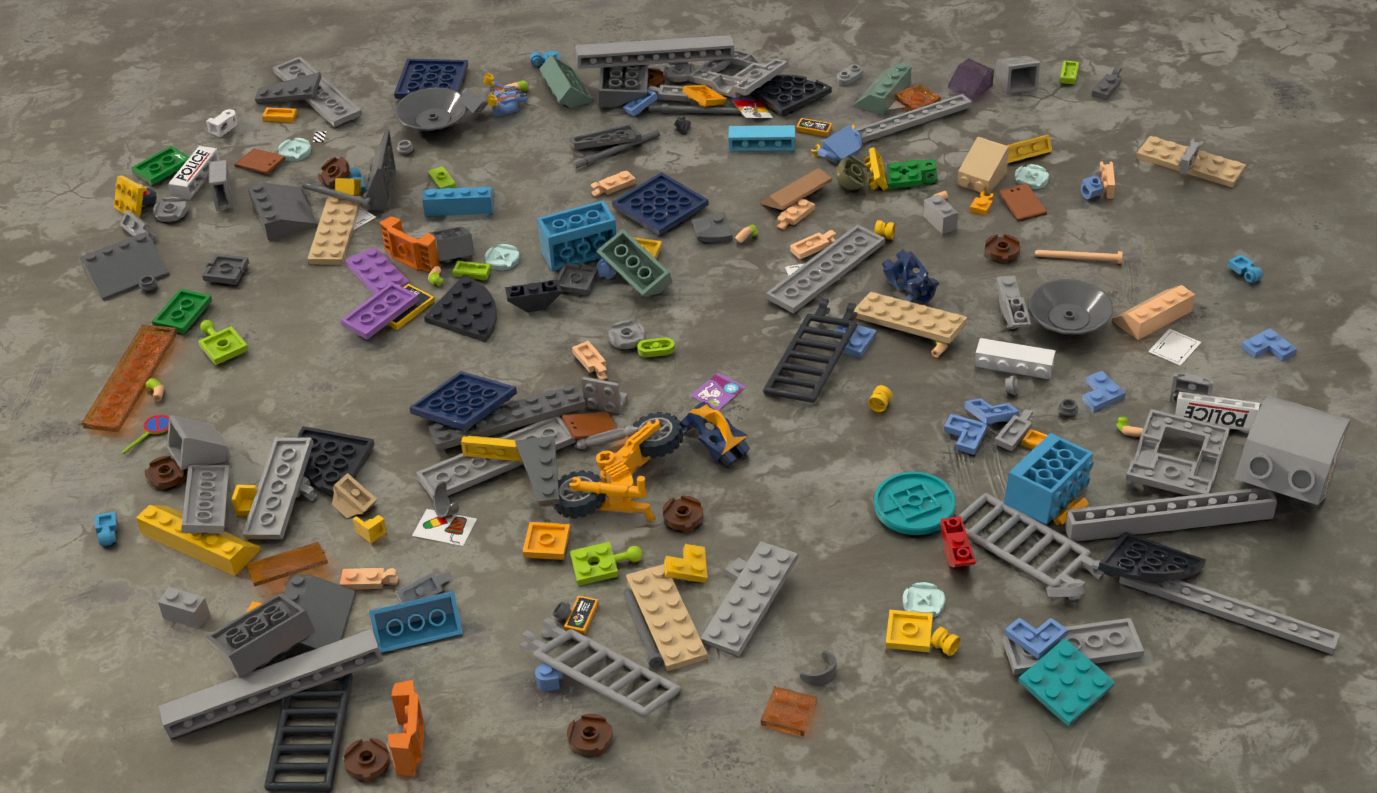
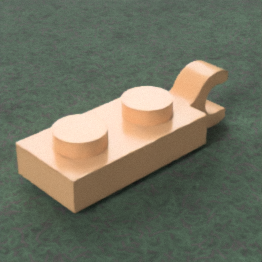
(1108, 179)
(613, 183)
(795, 213)
(812, 244)
(591, 359)
(368, 578)

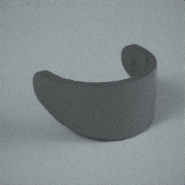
(441, 501)
(822, 678)

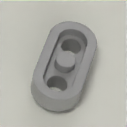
(849, 75)
(1071, 590)

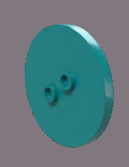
(914, 503)

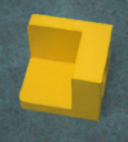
(348, 186)
(243, 499)
(371, 529)

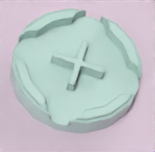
(295, 149)
(1033, 175)
(502, 257)
(924, 598)

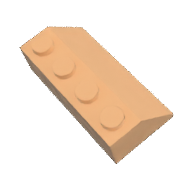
(1156, 312)

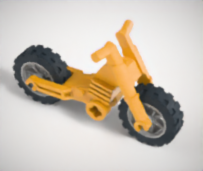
(589, 491)

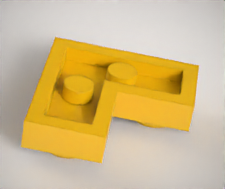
(690, 567)

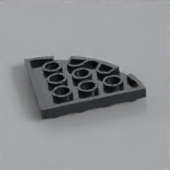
(790, 92)
(465, 310)
(334, 457)
(1147, 560)

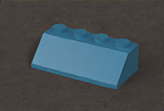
(458, 201)
(416, 621)

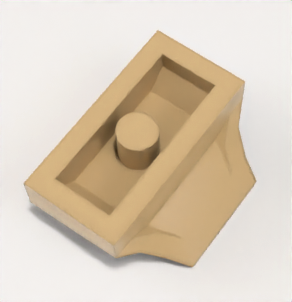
(351, 497)

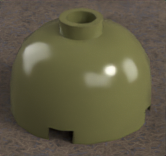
(851, 173)

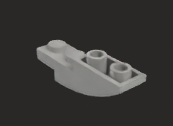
(1011, 302)

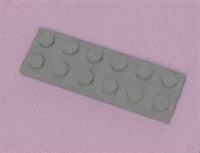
(278, 488)
(205, 499)
(749, 598)
(1097, 641)

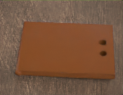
(260, 161)
(1022, 201)
(588, 424)

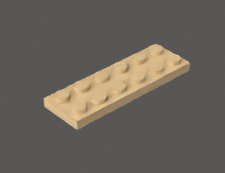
(1205, 166)
(334, 232)
(910, 317)
(666, 618)

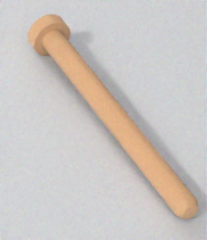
(1080, 255)

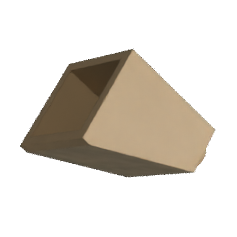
(983, 166)

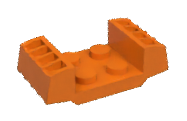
(413, 252)
(407, 746)

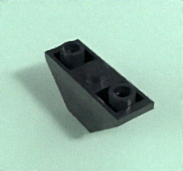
(533, 296)

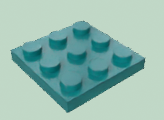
(1066, 682)

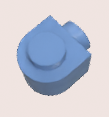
(1091, 187)
(605, 269)
(547, 678)

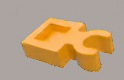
(982, 205)
(1075, 504)

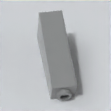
(220, 184)

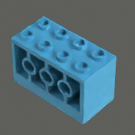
(575, 234)
(1048, 478)

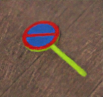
(153, 425)

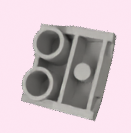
(1190, 384)

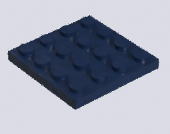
(430, 73)
(660, 203)
(463, 400)

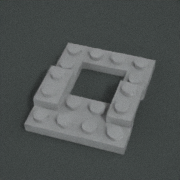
(750, 78)
(1172, 472)

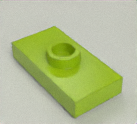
(1069, 72)
(441, 178)
(472, 270)

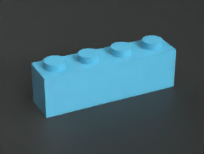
(762, 138)

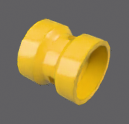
(884, 229)
(880, 398)
(947, 642)

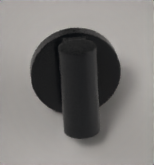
(682, 125)

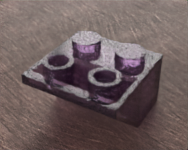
(971, 79)

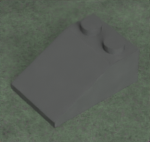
(453, 244)

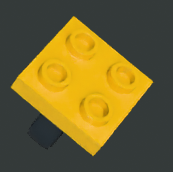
(132, 196)

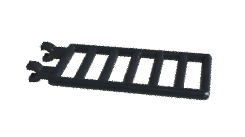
(819, 316)
(332, 749)

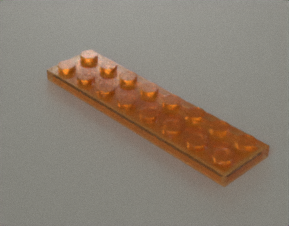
(129, 378)

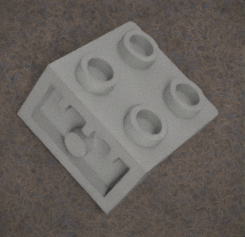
(603, 395)

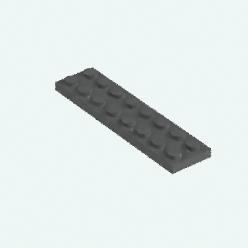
(513, 416)

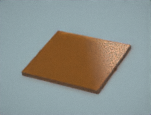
(286, 564)

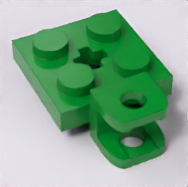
(915, 173)

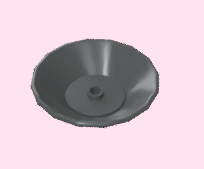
(430, 109)
(1070, 306)

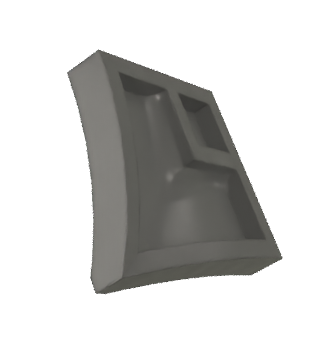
(712, 228)

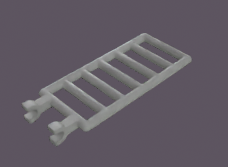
(1064, 577)
(561, 636)

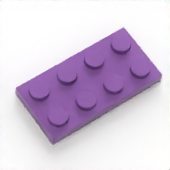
(375, 270)
(379, 310)

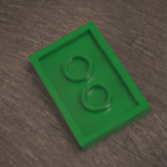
(160, 165)
(182, 310)

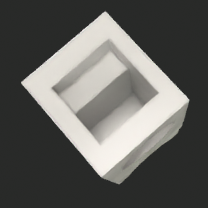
(223, 123)

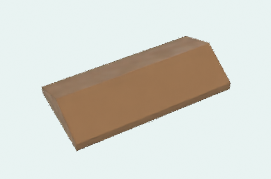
(797, 190)

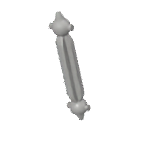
(606, 437)

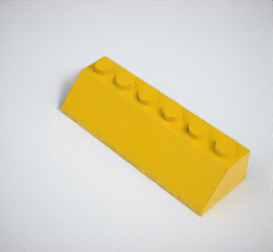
(217, 550)

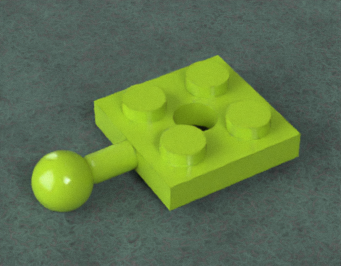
(213, 344)
(607, 561)

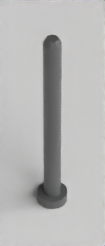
(367, 203)
(655, 659)

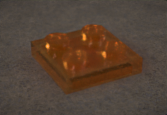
(917, 97)
(789, 711)

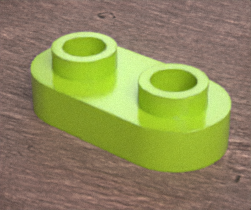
(656, 347)

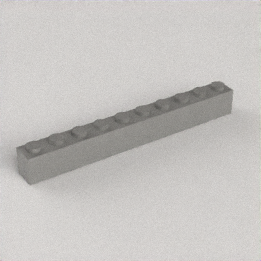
(654, 52)
(1170, 514)
(270, 683)

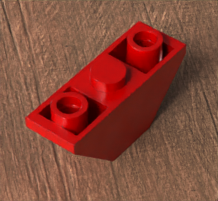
(956, 542)

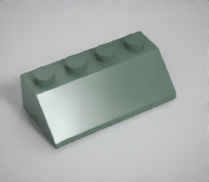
(565, 83)
(882, 92)
(635, 264)

